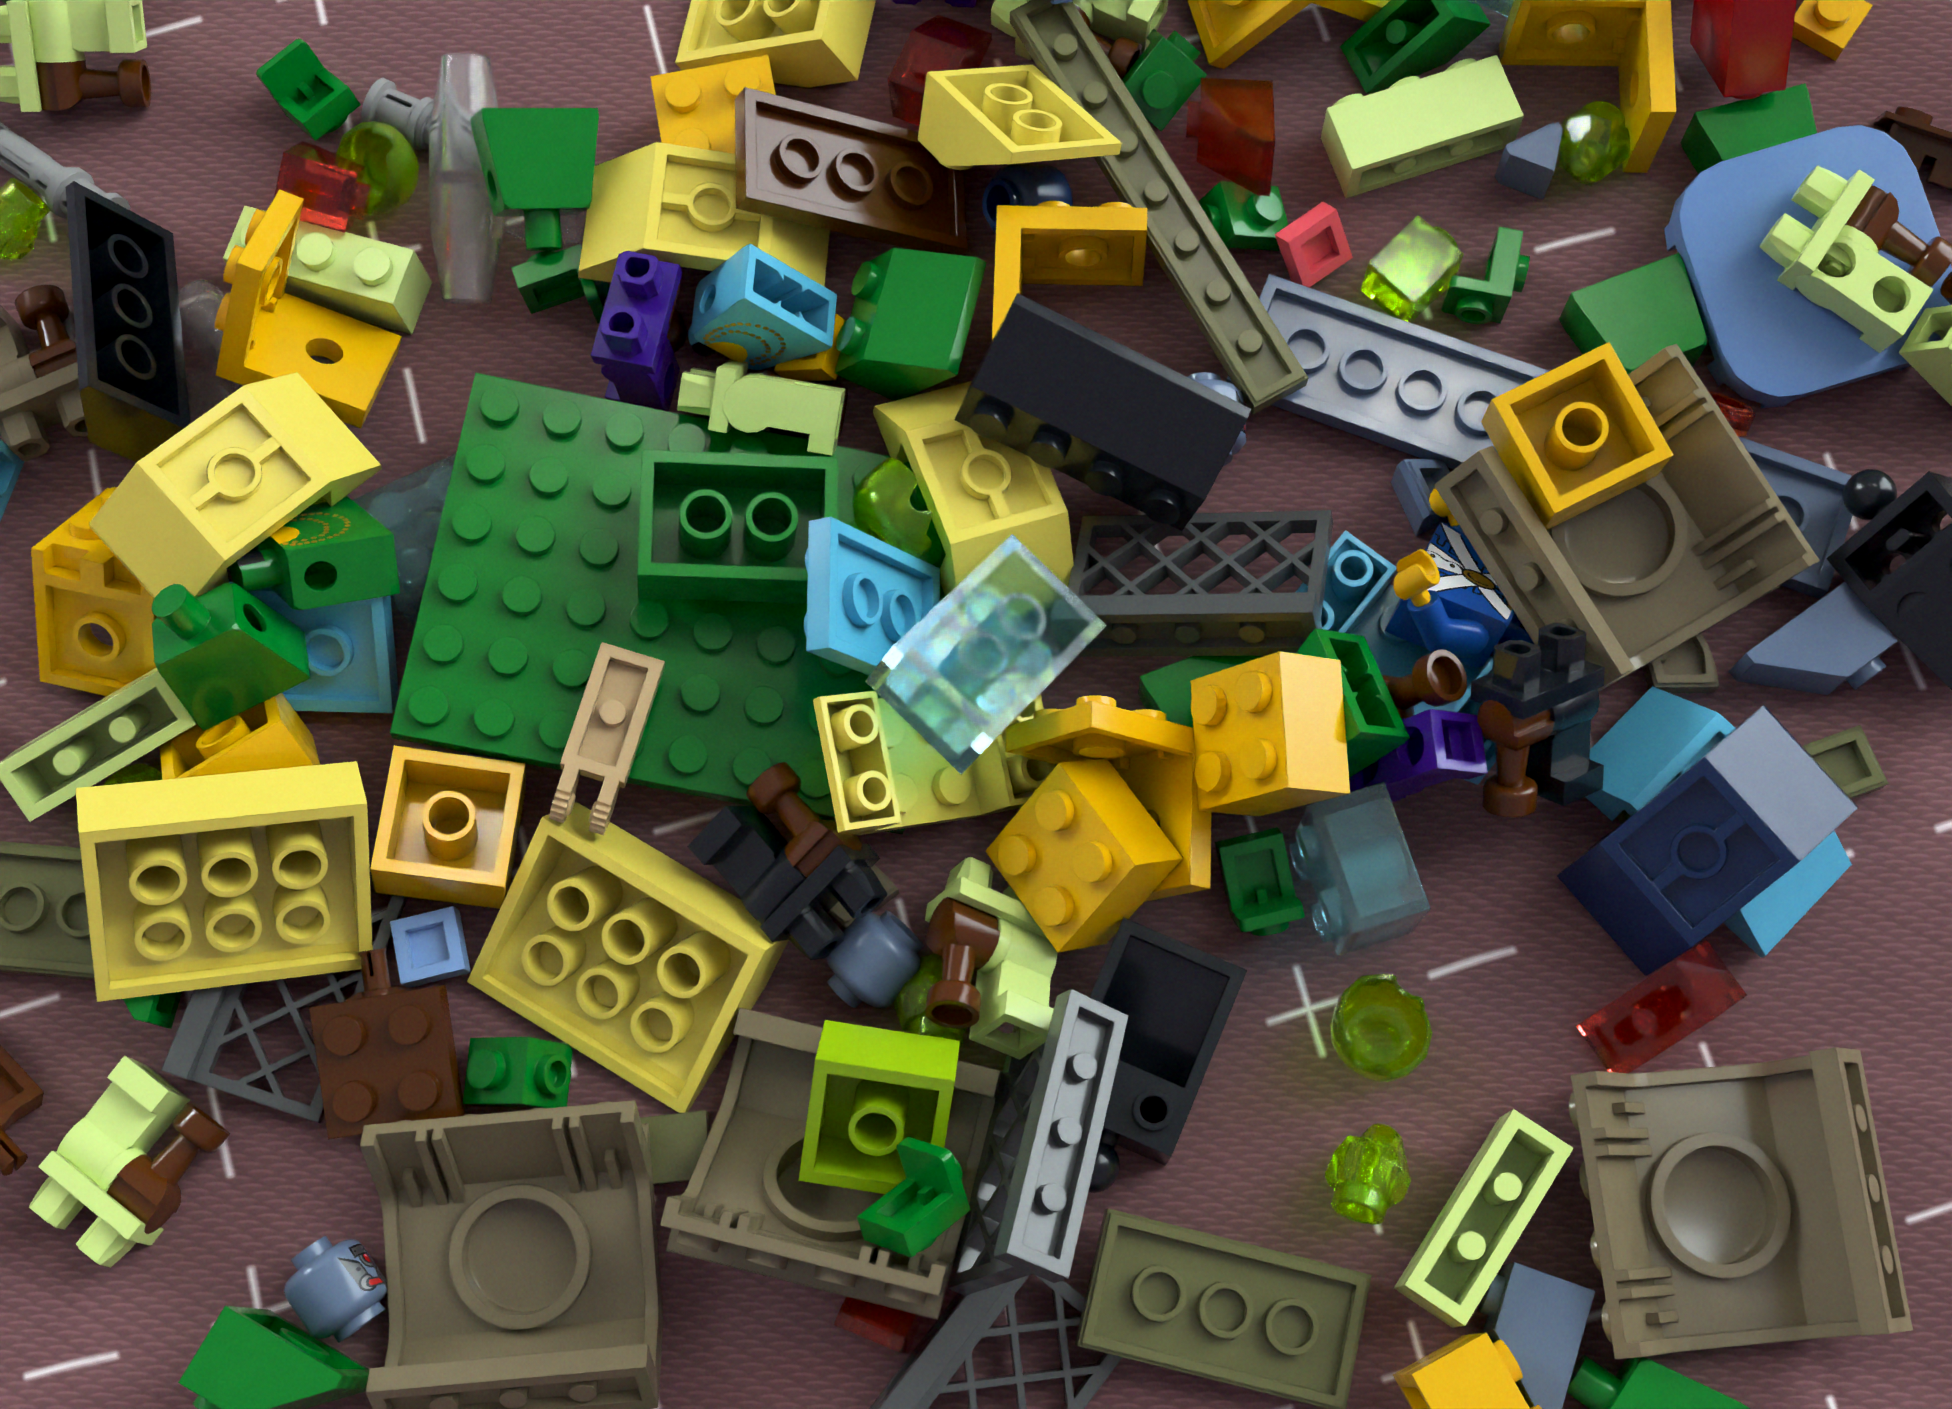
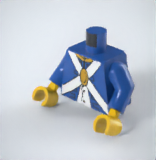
(1451, 597)

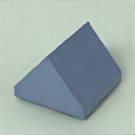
(1531, 161)
(1413, 485)

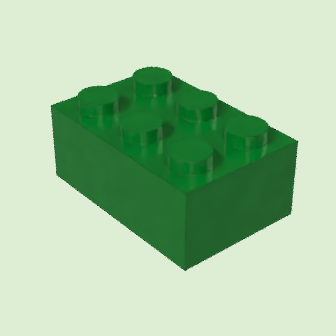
(730, 524)

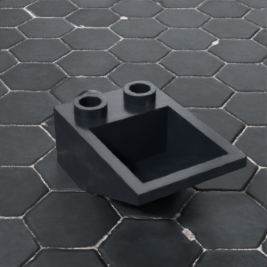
(1918, 594)
(1174, 1022)

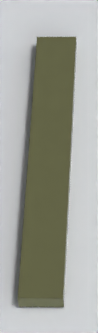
(1176, 223)

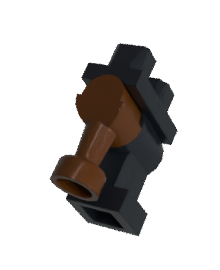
(1540, 721)
(792, 882)

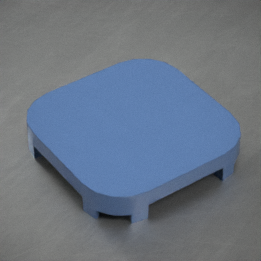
(1762, 334)

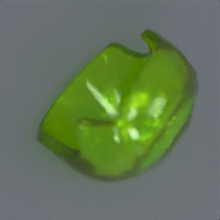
(388, 164)
(885, 511)
(1380, 1028)

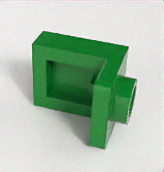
(1164, 77)
(307, 90)
(1244, 217)
(553, 279)
(1487, 299)
(1258, 882)
(517, 1072)
(919, 1206)

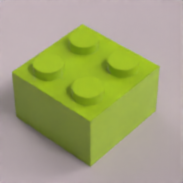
(870, 1096)

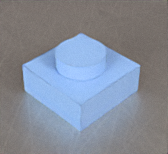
(430, 947)

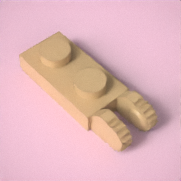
(607, 730)

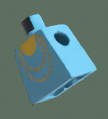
(761, 312)

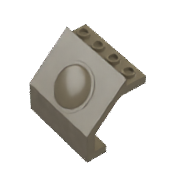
(1652, 559)
(1738, 1205)
(760, 1219)
(524, 1295)

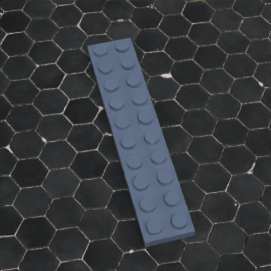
(1432, 391)

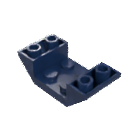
(1708, 842)

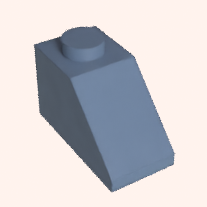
(1820, 648)
(1542, 1327)

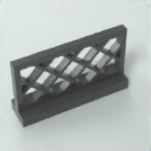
(1191, 619)
(212, 1012)
(1041, 1151)
(961, 1328)

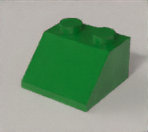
(908, 320)
(268, 1363)

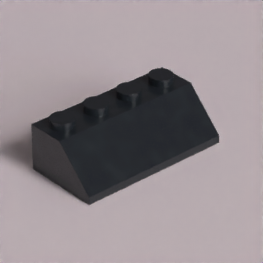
(125, 326)
(1101, 413)

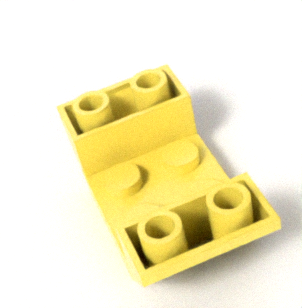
(685, 213)
(230, 484)
(975, 486)
(893, 779)

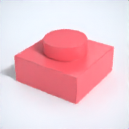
(1314, 245)

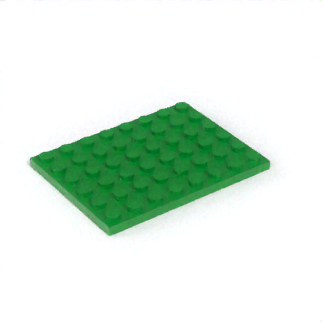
(544, 569)

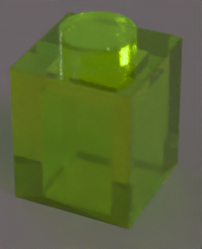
(1412, 270)

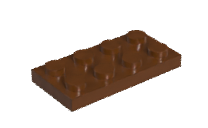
(845, 175)

